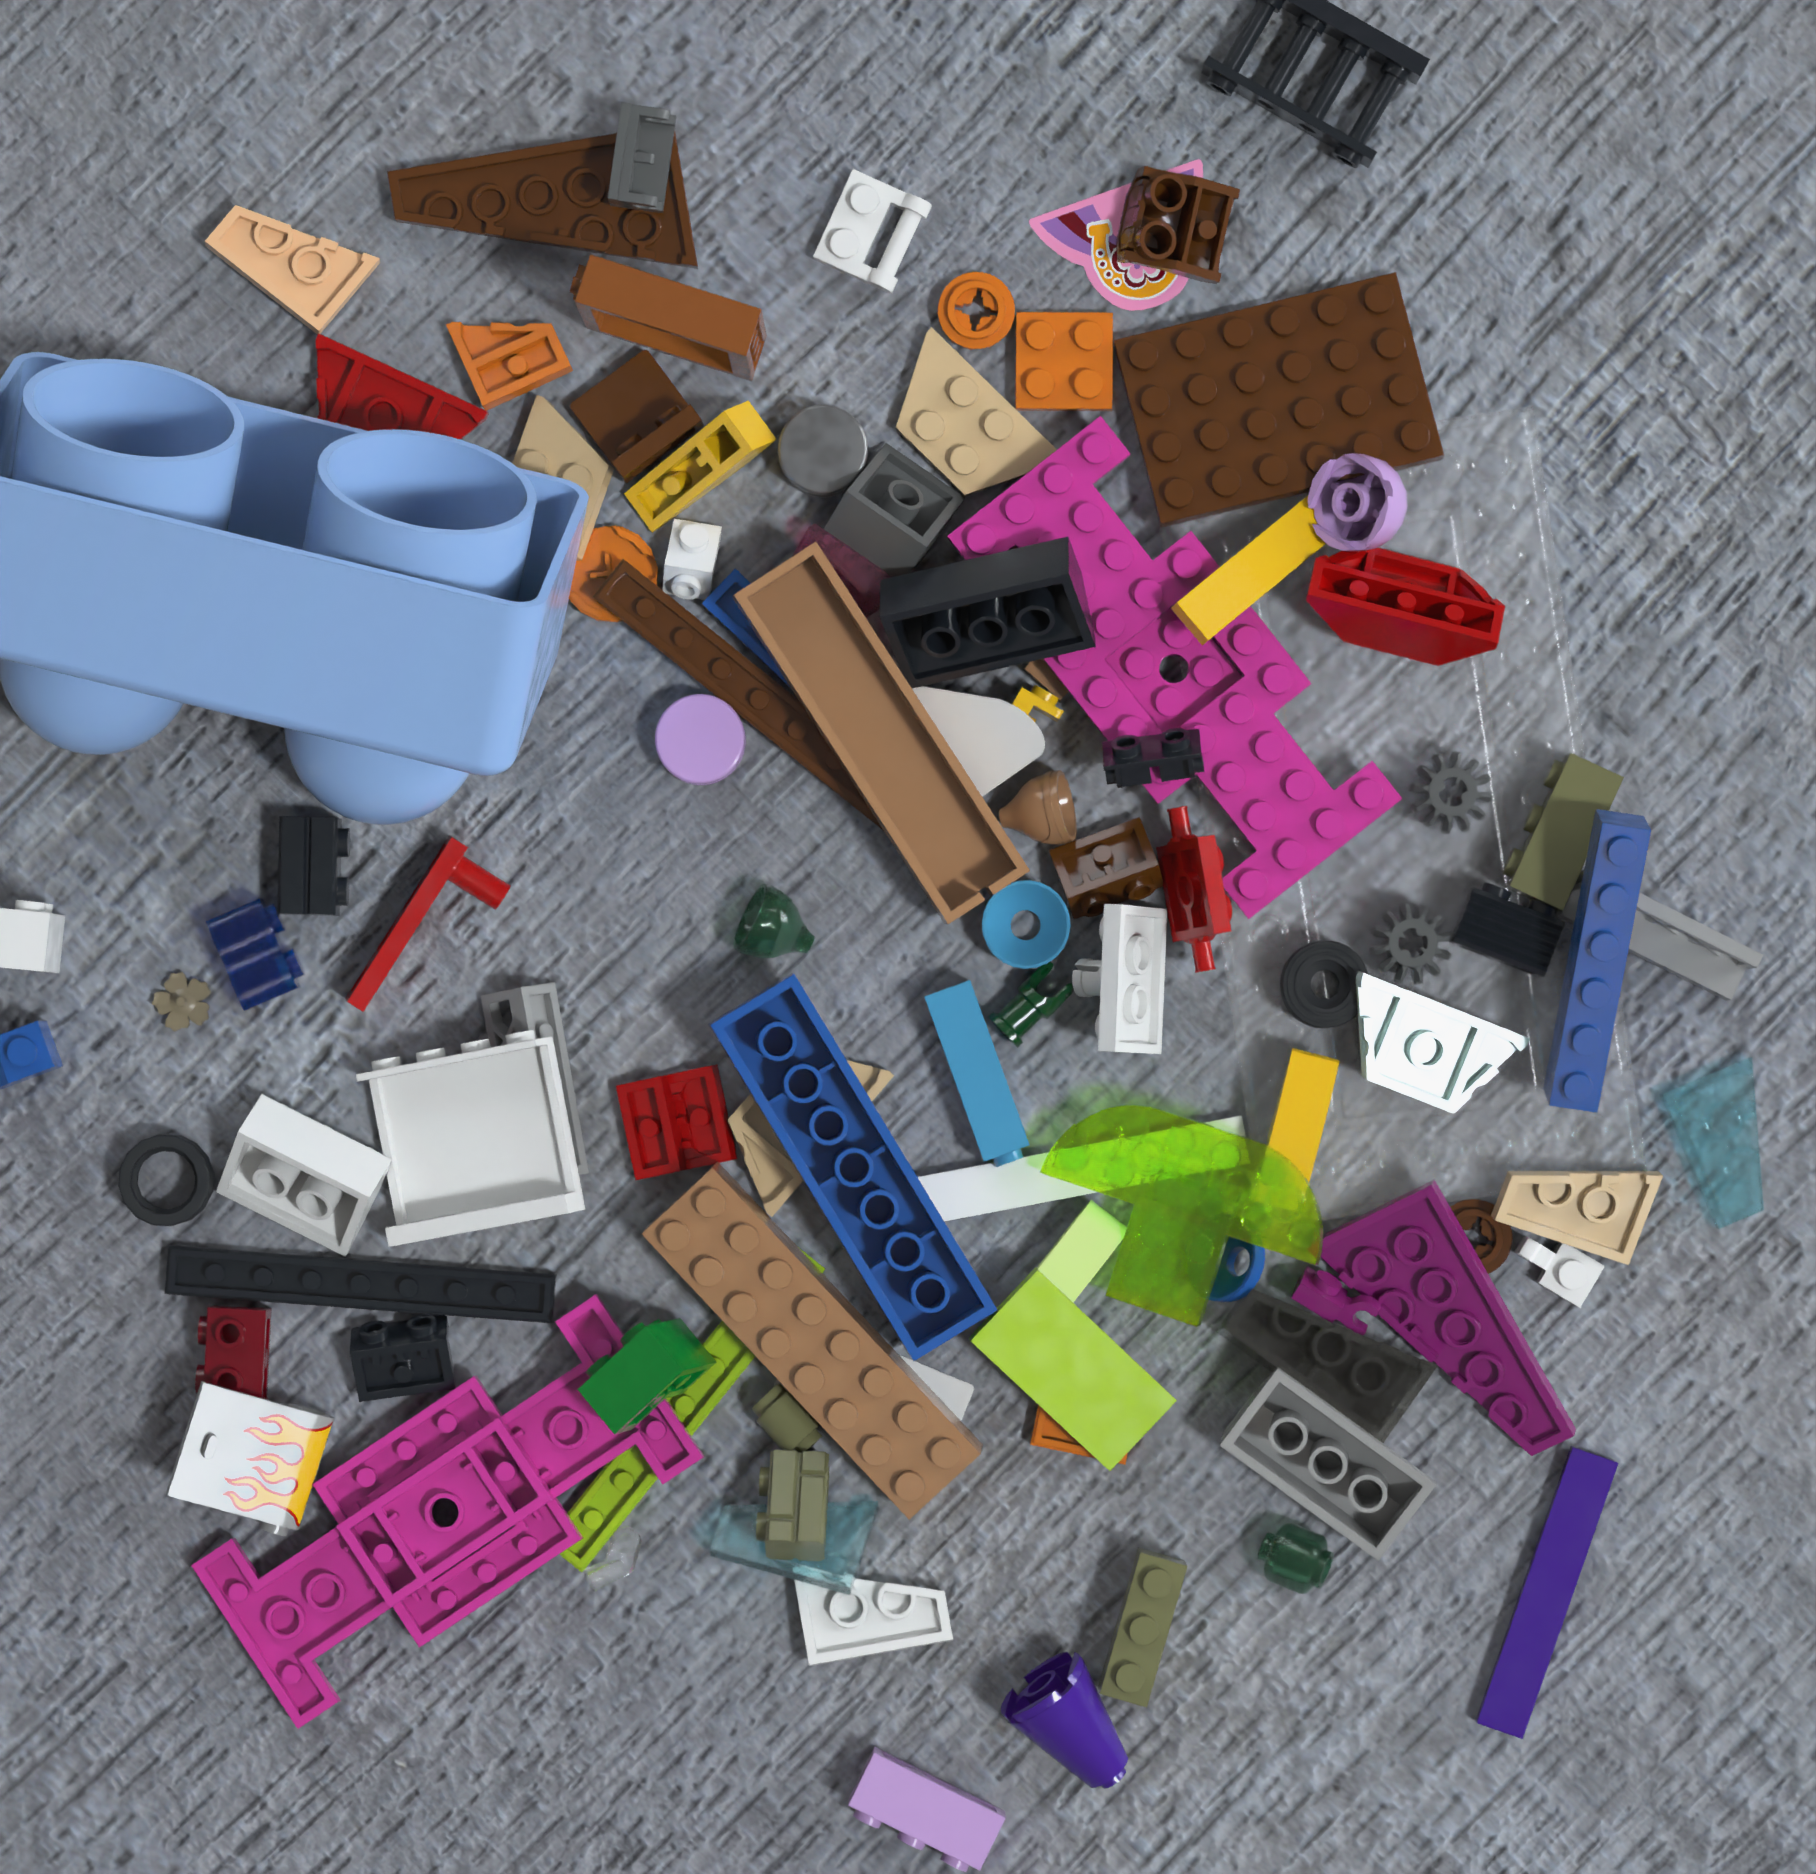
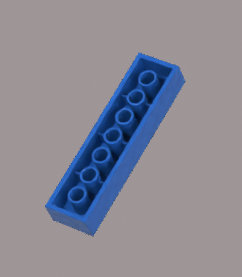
(852, 1166)

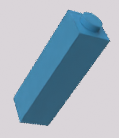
(977, 1073)

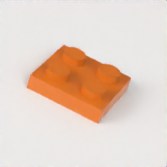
(1064, 361)

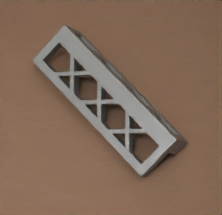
(1682, 945)
(538, 1010)

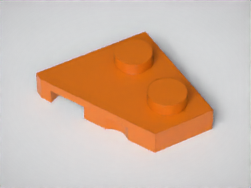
(509, 358)

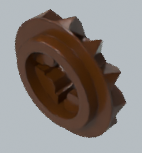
(1500, 1233)

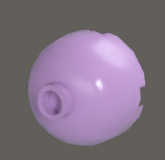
(1359, 510)

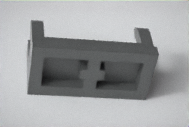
(641, 158)

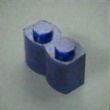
(255, 954)

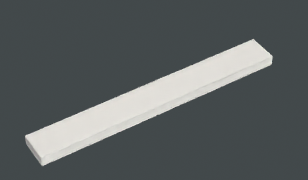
(1012, 1185)

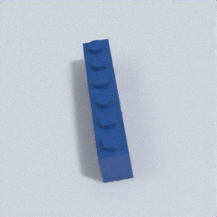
(1596, 960)

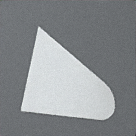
(984, 734)

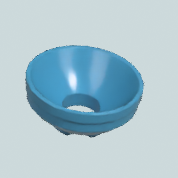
(1031, 897)

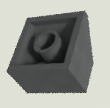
(893, 512)

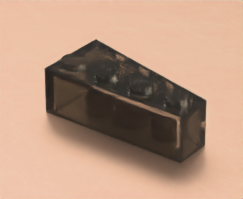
(1347, 1370)

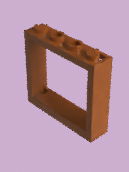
(669, 317)

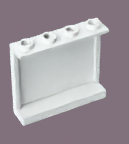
(475, 1138)

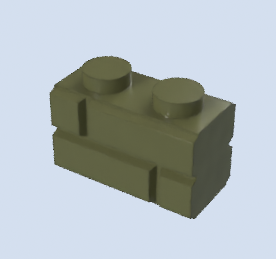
(795, 1505)

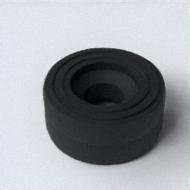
(1296, 984)

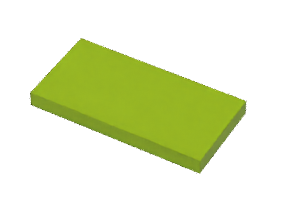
(1072, 1369)

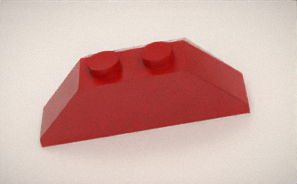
(1404, 605)

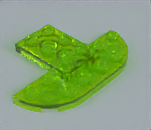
(1188, 1196)

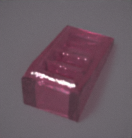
(857, 573)

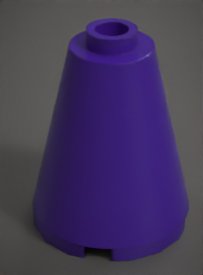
(1068, 1720)

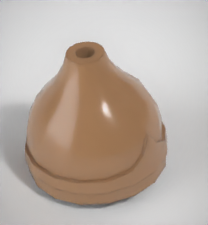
(1043, 810)

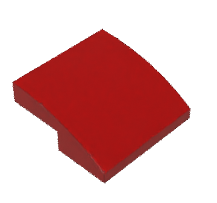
(676, 1122)

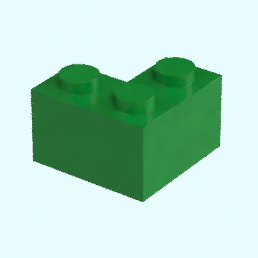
(650, 1367)

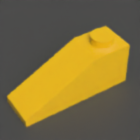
(700, 465)

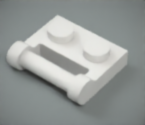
(857, 224)

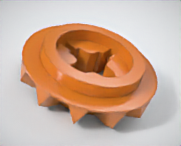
(995, 298)

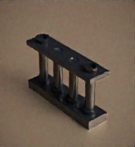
(1356, 42)

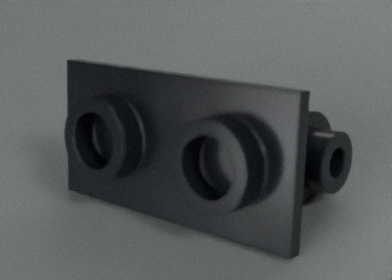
(1130, 757)

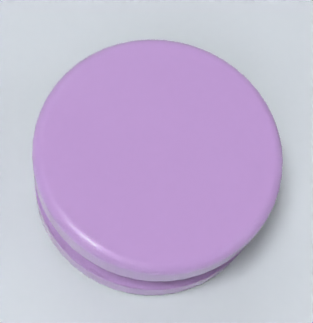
(700, 739)

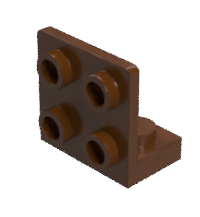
(636, 415)

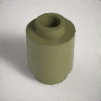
(786, 1420)

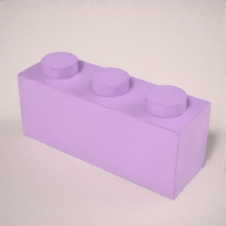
(926, 1810)

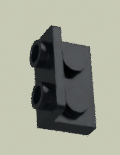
(402, 1357)

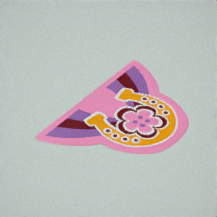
(1087, 237)

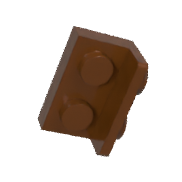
(1107, 868)

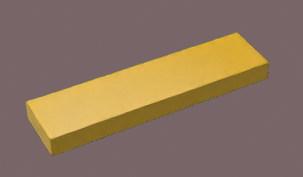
(1250, 573)

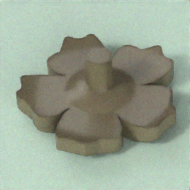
(183, 1001)

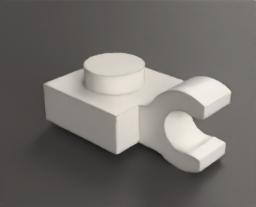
(1564, 1270)

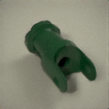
(1028, 1007)

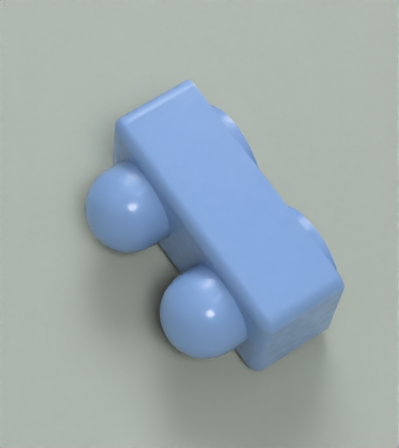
(273, 569)

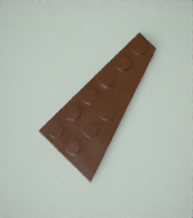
(547, 198)

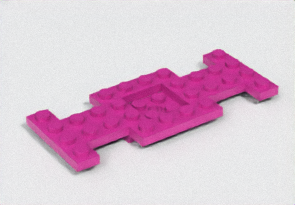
(1246, 751)
(392, 1548)

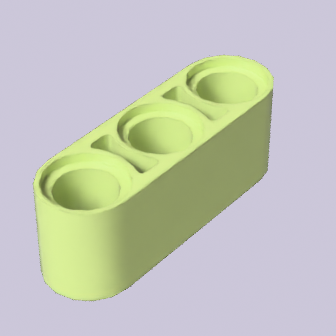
(1082, 1250)

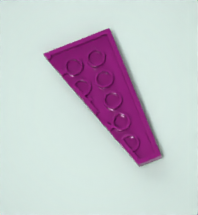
(1449, 1310)

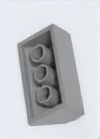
(1326, 1463)

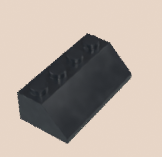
(987, 613)

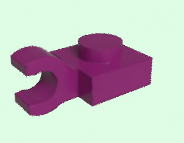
(1327, 1298)

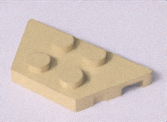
(966, 423)
(559, 450)
(764, 1154)

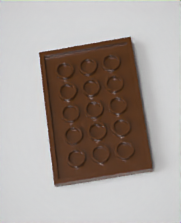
(1272, 392)

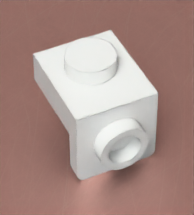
(691, 559)

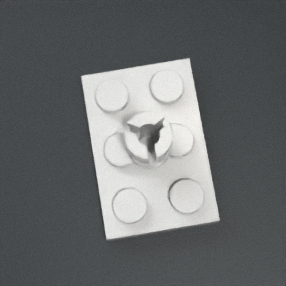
(1127, 979)

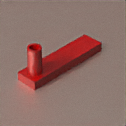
(447, 865)

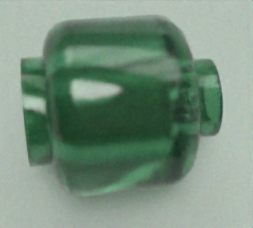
(1296, 1558)

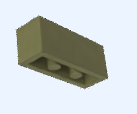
(1560, 831)
(1142, 1627)

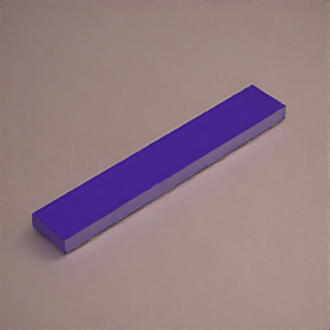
(1546, 1592)

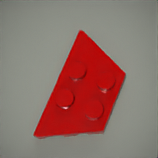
(378, 397)

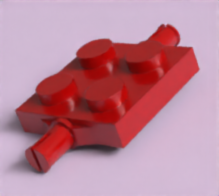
(1194, 888)

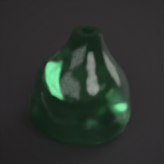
(771, 926)

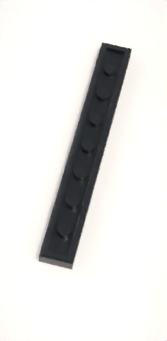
(360, 1284)

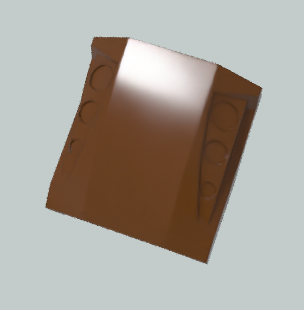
(1175, 223)

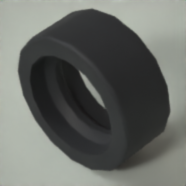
(138, 1204)

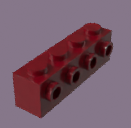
(235, 1349)

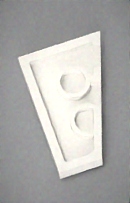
(870, 1619)

